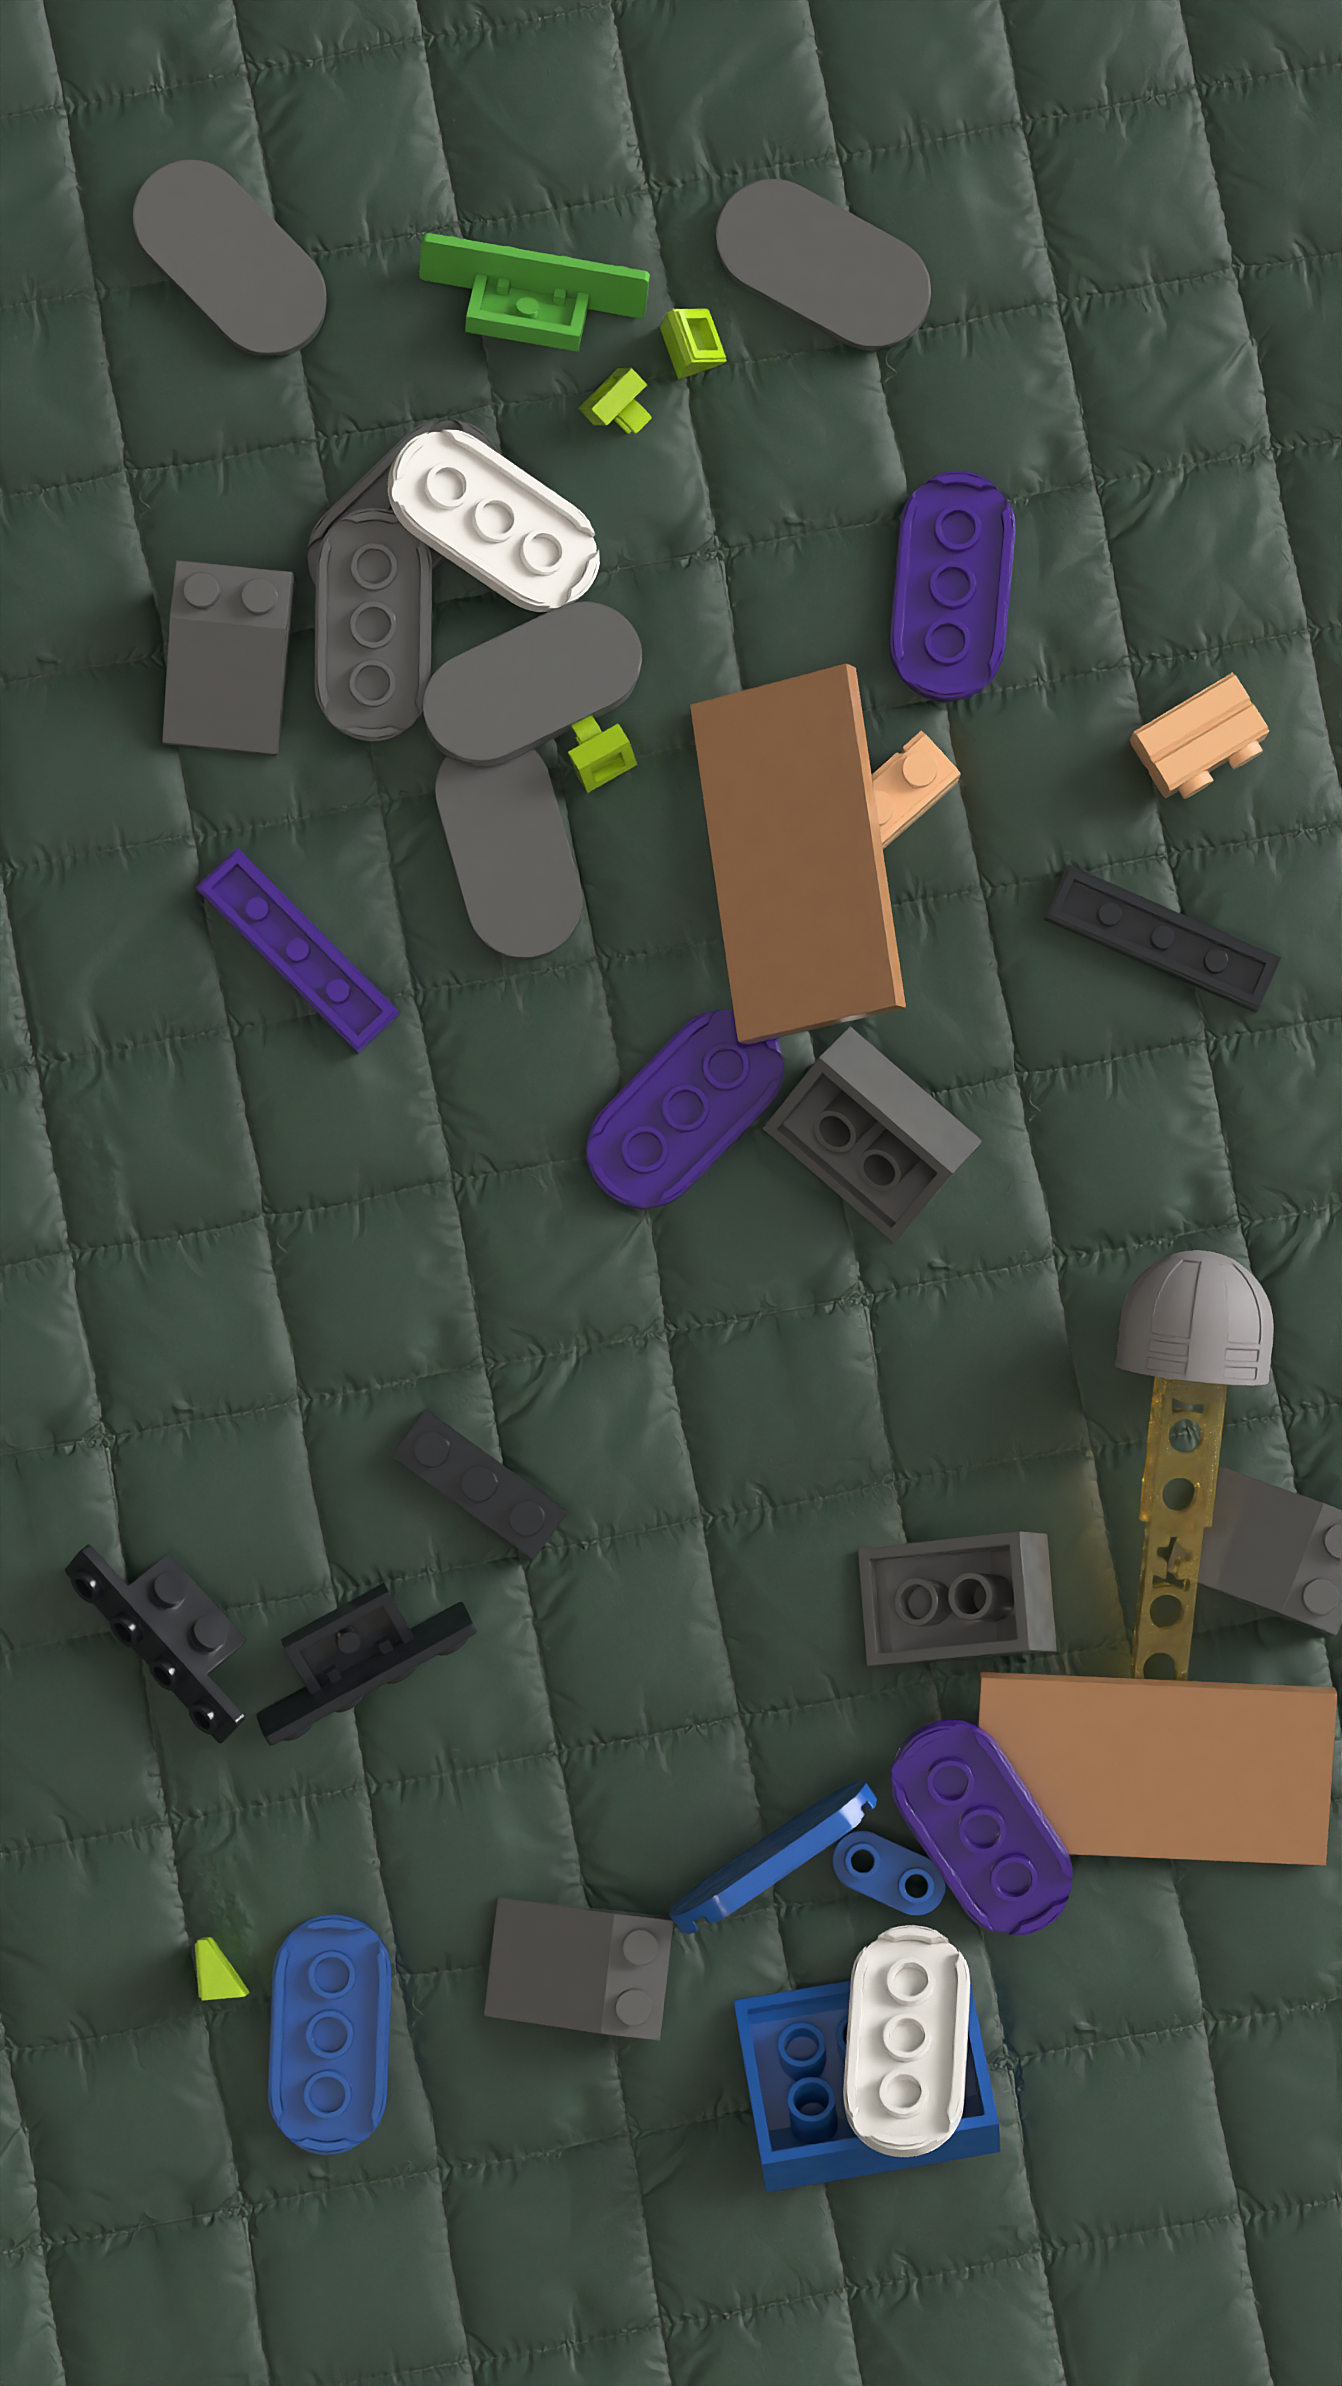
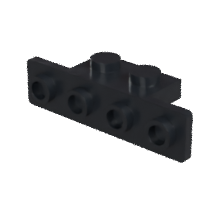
(171, 1630)
(356, 1653)

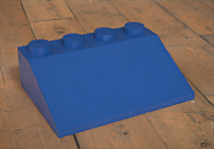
(796, 2084)

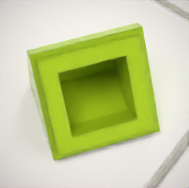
(692, 341)

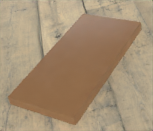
(797, 855)
(1171, 1764)

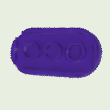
(952, 586)
(682, 1112)
(981, 1827)

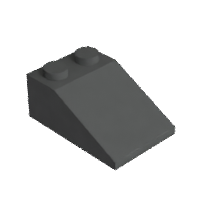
(228, 657)
(1273, 1552)
(957, 1599)
(579, 1968)

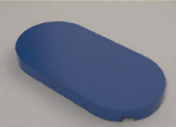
(773, 1857)
(330, 2034)

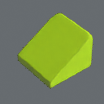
(215, 1973)

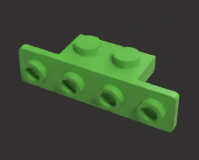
(530, 292)

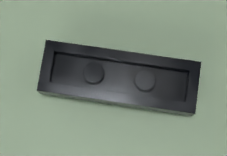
(479, 1484)

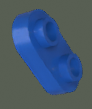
(888, 1873)

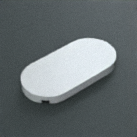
(493, 520)
(907, 2041)

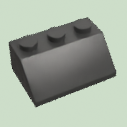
(872, 1134)

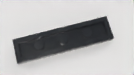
(1162, 938)

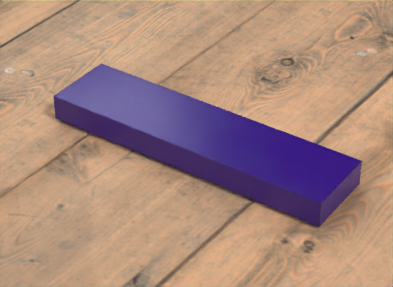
(298, 950)

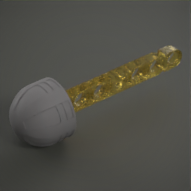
(1195, 1328)

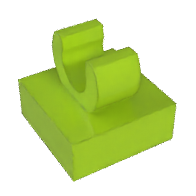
(616, 402)
(600, 754)

